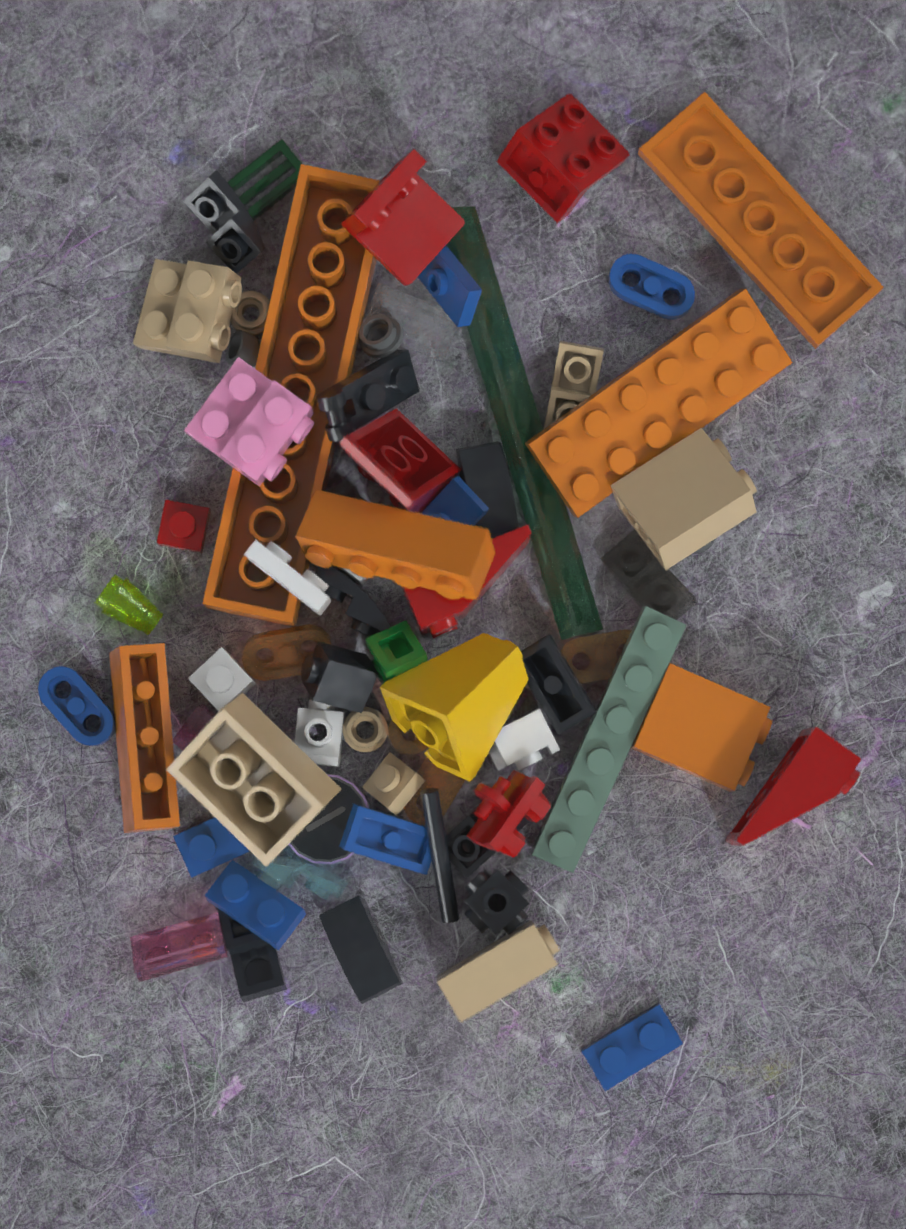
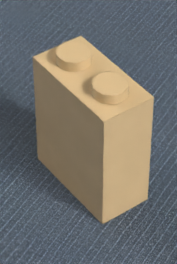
(685, 497)
(498, 969)

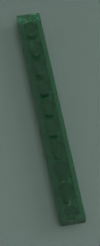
(517, 423)

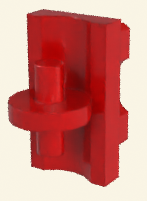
(503, 810)

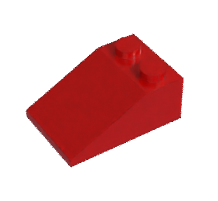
(400, 460)
(440, 614)
(806, 777)

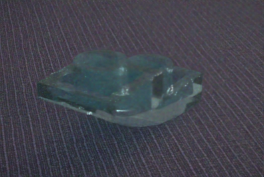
(287, 870)

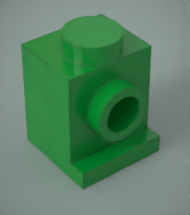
(395, 651)

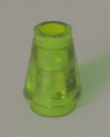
(128, 605)

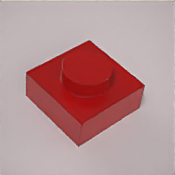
(183, 526)

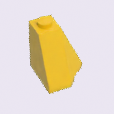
(459, 701)

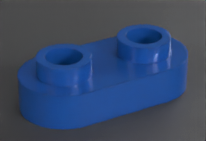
(653, 283)
(77, 707)

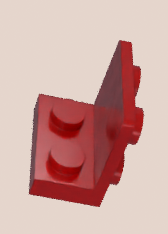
(561, 156)
(404, 220)

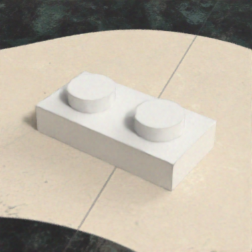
(275, 562)

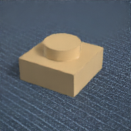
(393, 783)

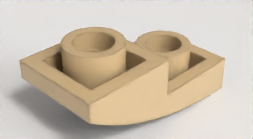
(573, 378)

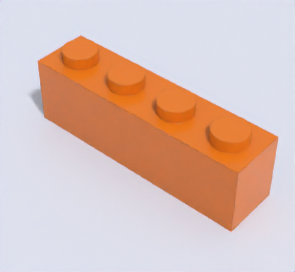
(396, 545)
(144, 737)

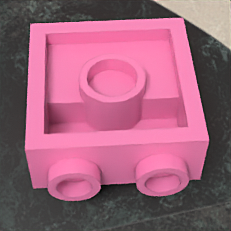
(251, 422)

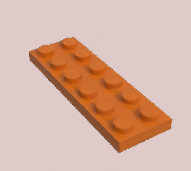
(760, 220)
(659, 401)

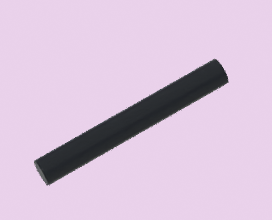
(439, 855)

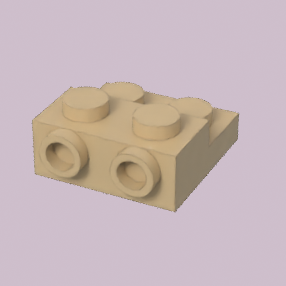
(188, 309)

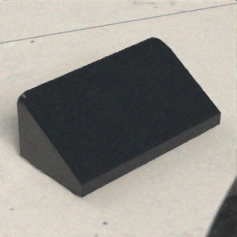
(555, 685)

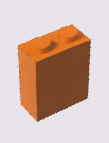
(703, 729)

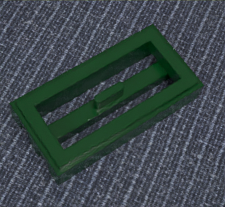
(260, 163)

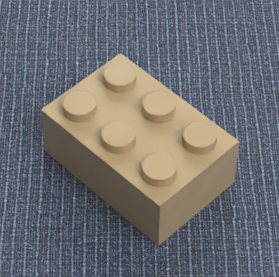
(253, 778)

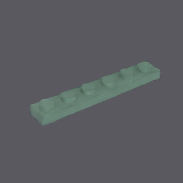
(608, 739)

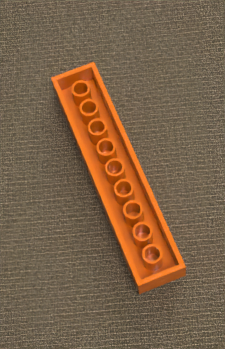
(306, 349)

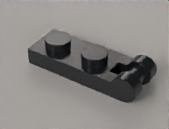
(367, 394)

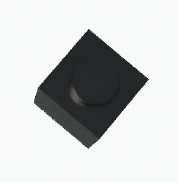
(338, 677)

